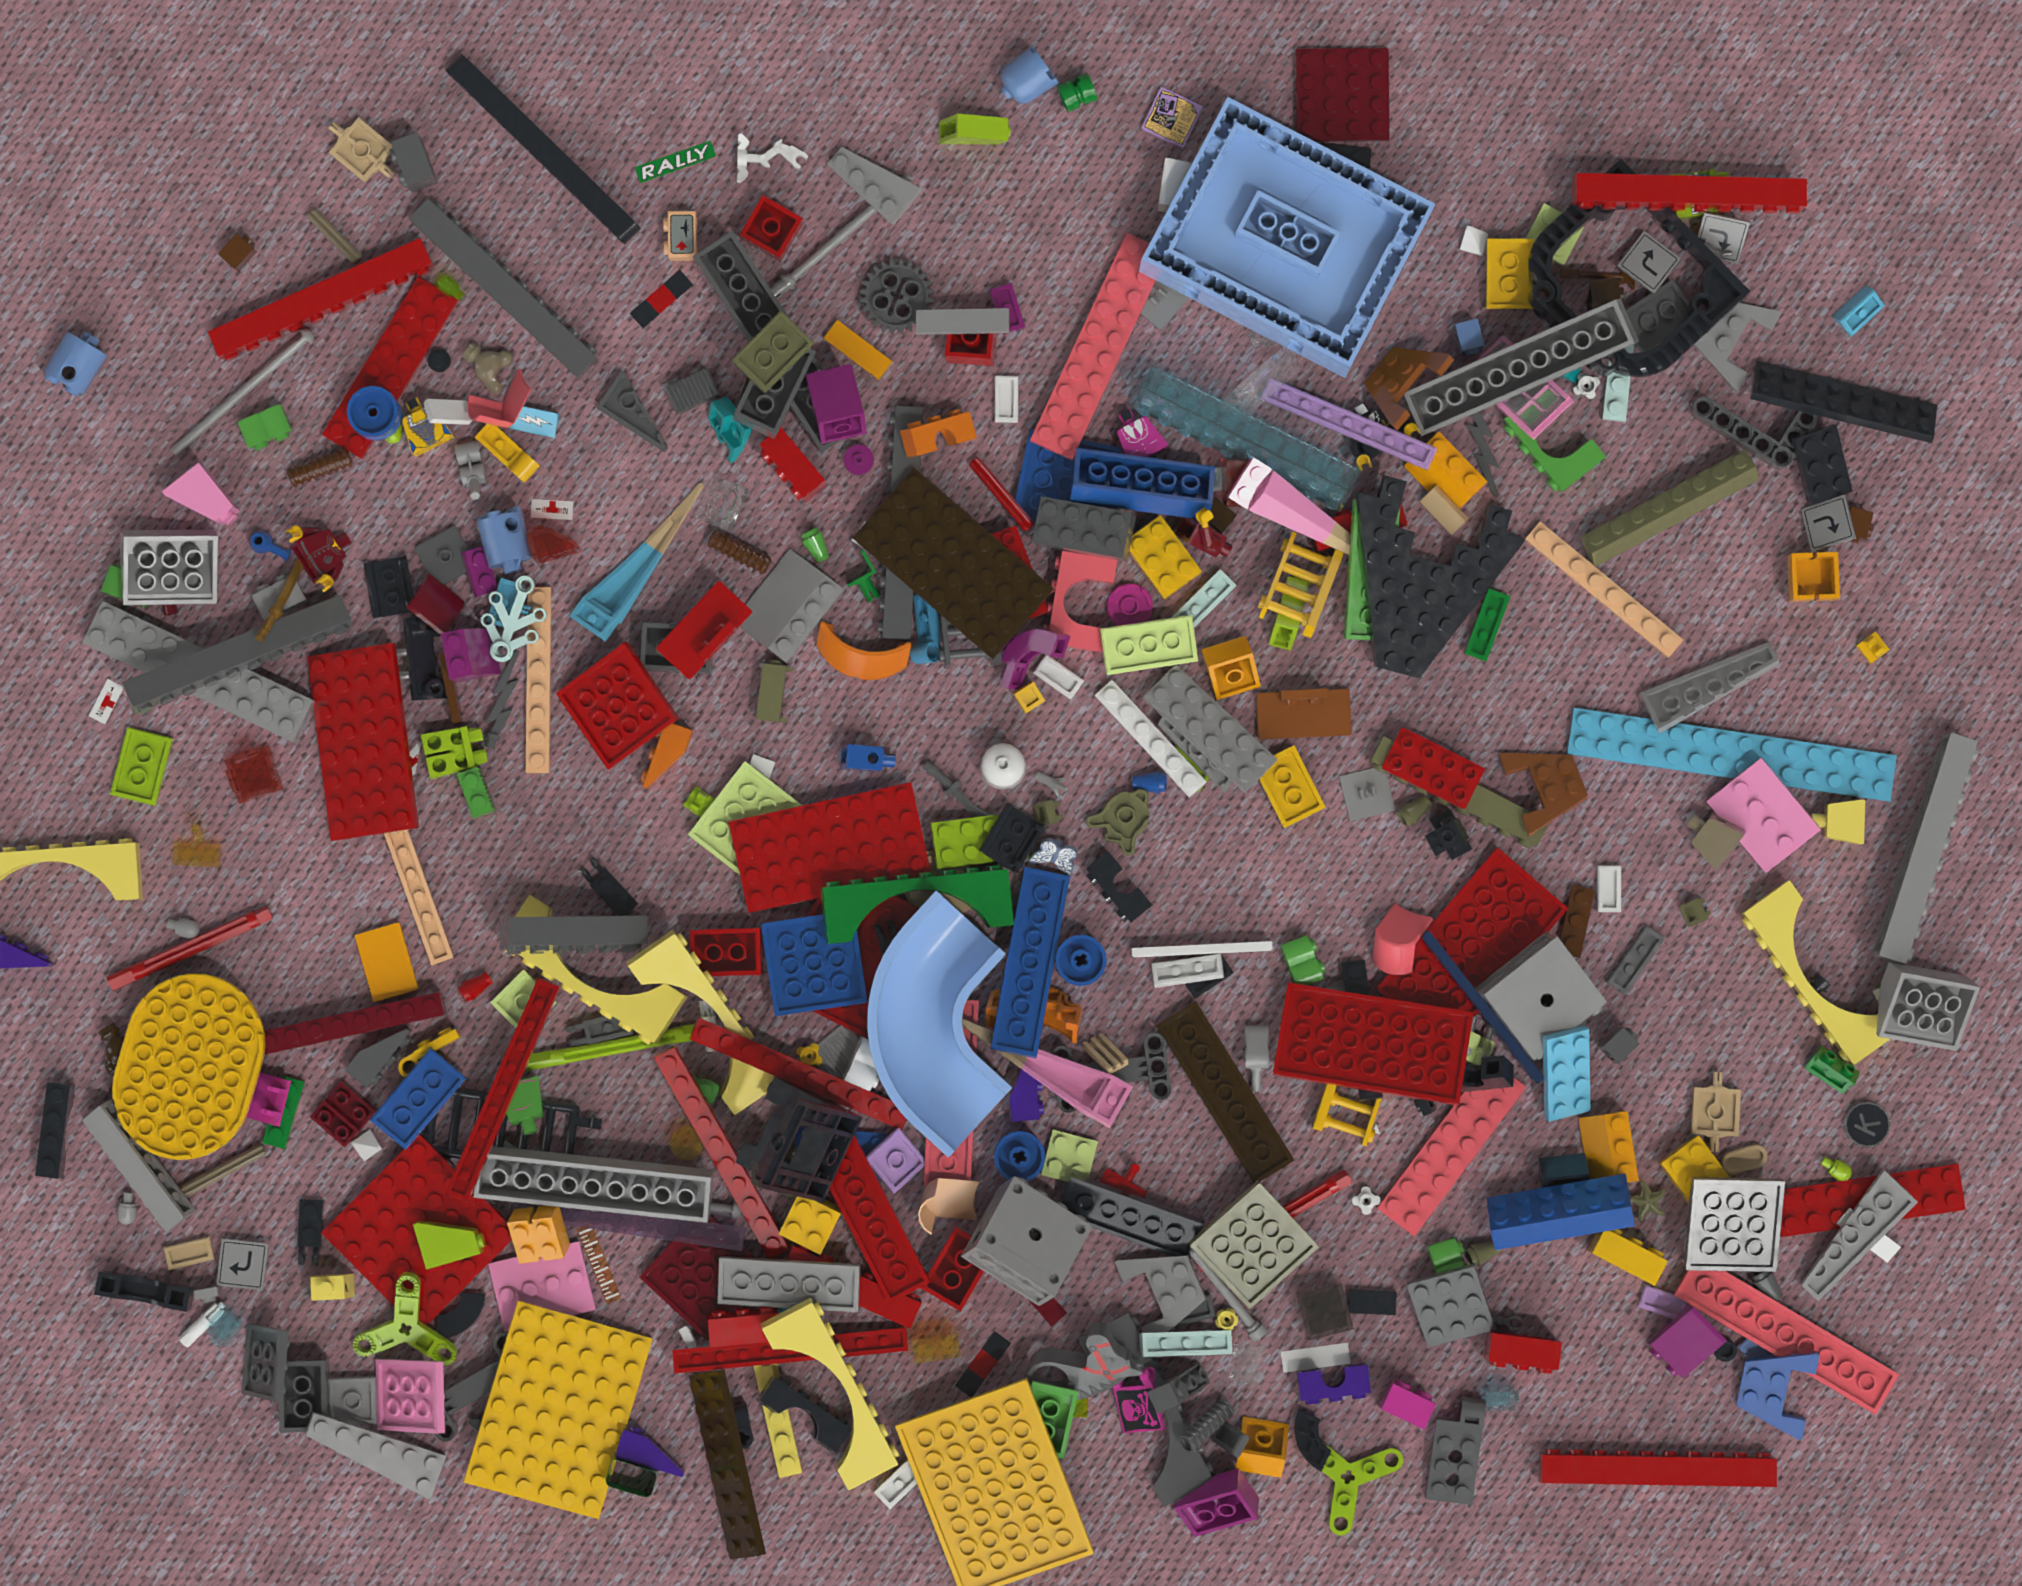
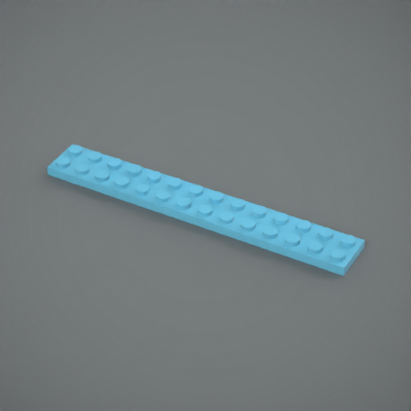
(1730, 753)

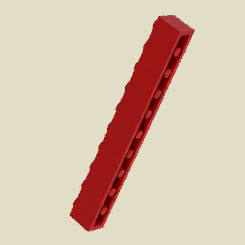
(1689, 192)
(320, 299)
(1658, 1469)

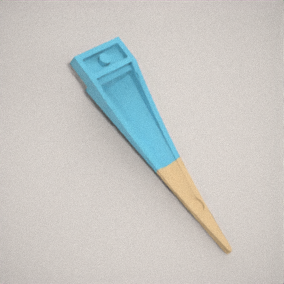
(614, 596)

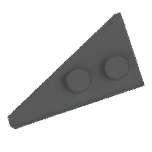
(626, 408)

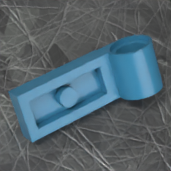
(928, 633)

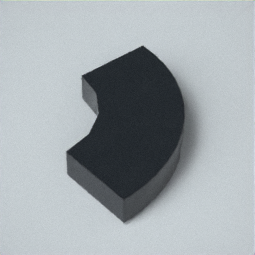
(462, 1316)
(1308, 1440)

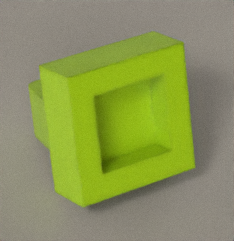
(698, 802)

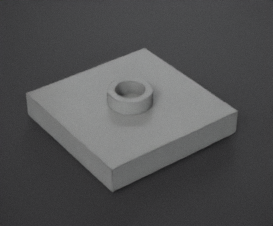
(353, 1400)

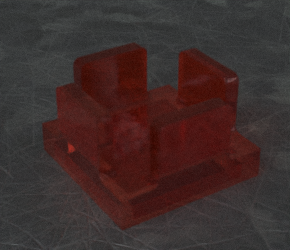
(253, 774)

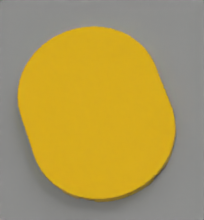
(188, 1066)

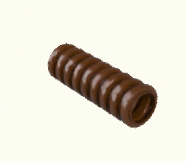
(319, 467)
(739, 551)

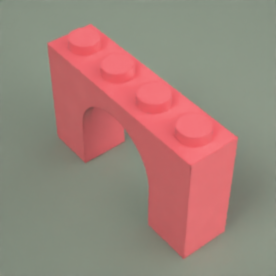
(1073, 569)

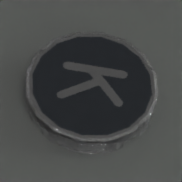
(1867, 1124)

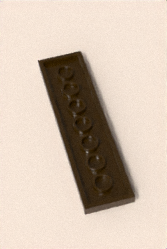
(1225, 1092)
(727, 1464)

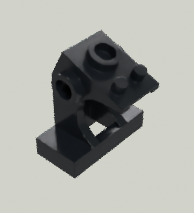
(1448, 835)

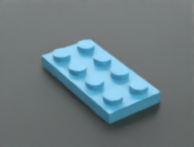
(1566, 1073)

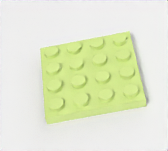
(743, 797)

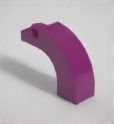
(1025, 648)

